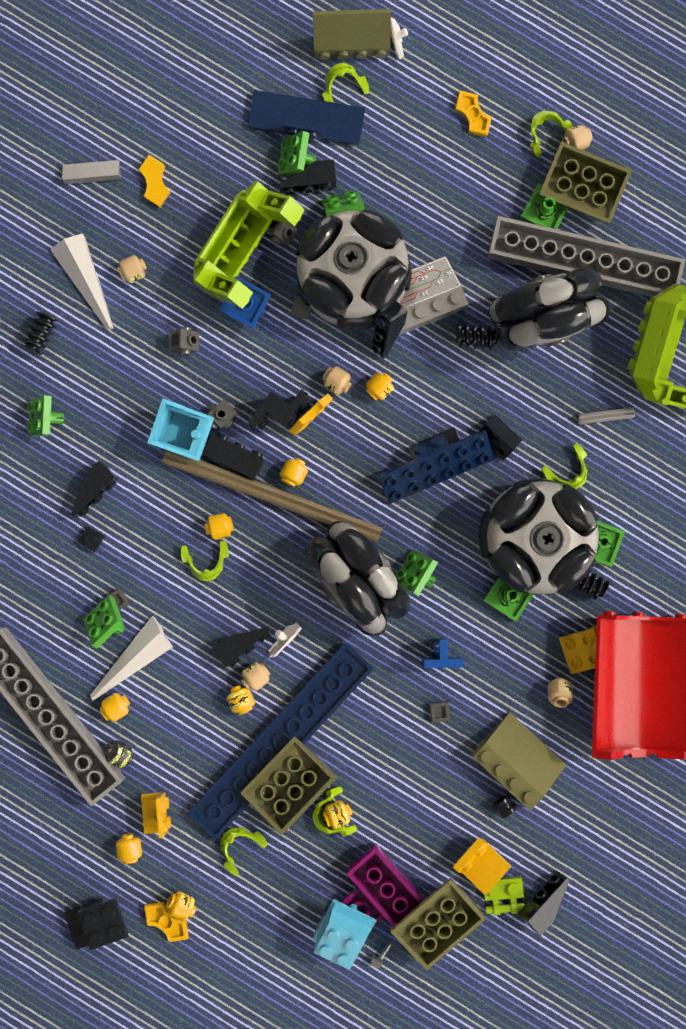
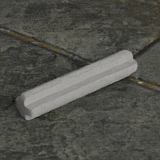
(608, 415)

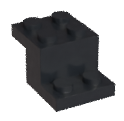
(279, 411)
(96, 924)

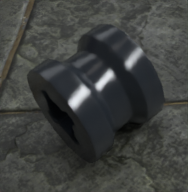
(505, 806)

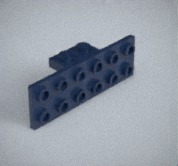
(297, 114)
(434, 463)

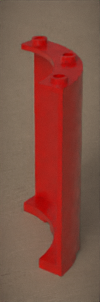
(639, 686)

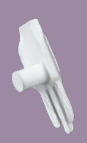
(396, 36)
(284, 639)

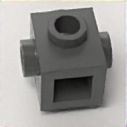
(281, 232)
(184, 341)
(225, 411)

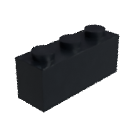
(234, 456)

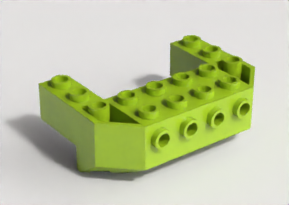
(237, 237)
(658, 346)

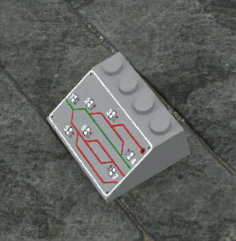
(432, 294)

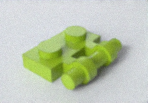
(505, 888)

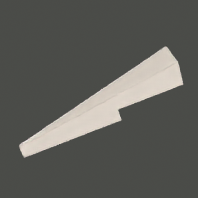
(77, 262)
(145, 648)

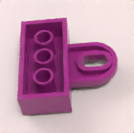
(381, 887)

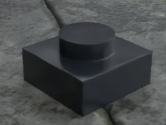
(91, 539)

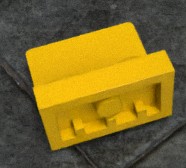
(580, 650)
(155, 813)
(482, 865)

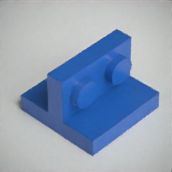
(252, 310)
(442, 660)

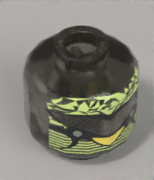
(118, 754)

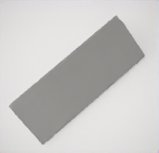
(91, 172)

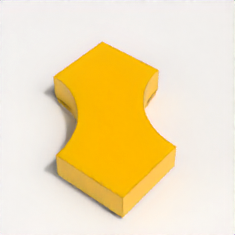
(468, 106)
(153, 172)
(311, 414)
(158, 916)

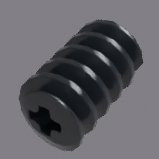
(39, 332)
(475, 336)
(593, 586)

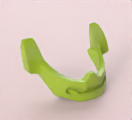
(339, 70)
(538, 119)
(578, 480)
(206, 575)
(319, 820)
(228, 837)

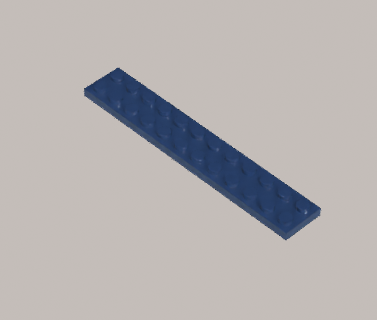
(298, 719)

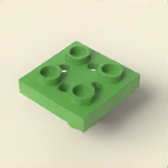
(294, 154)
(349, 201)
(545, 210)
(41, 416)
(613, 536)
(416, 572)
(512, 609)
(103, 621)

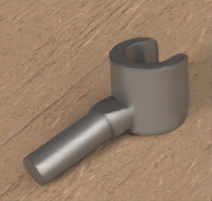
(375, 961)

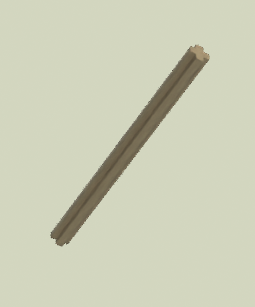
(269, 494)

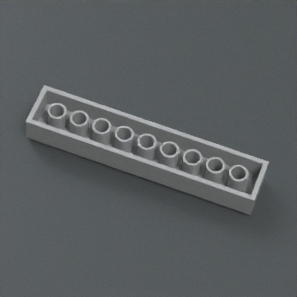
(563, 252)
(54, 722)

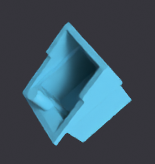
(180, 430)
(342, 933)

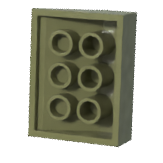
(352, 33)
(585, 182)
(519, 761)
(289, 785)
(438, 924)

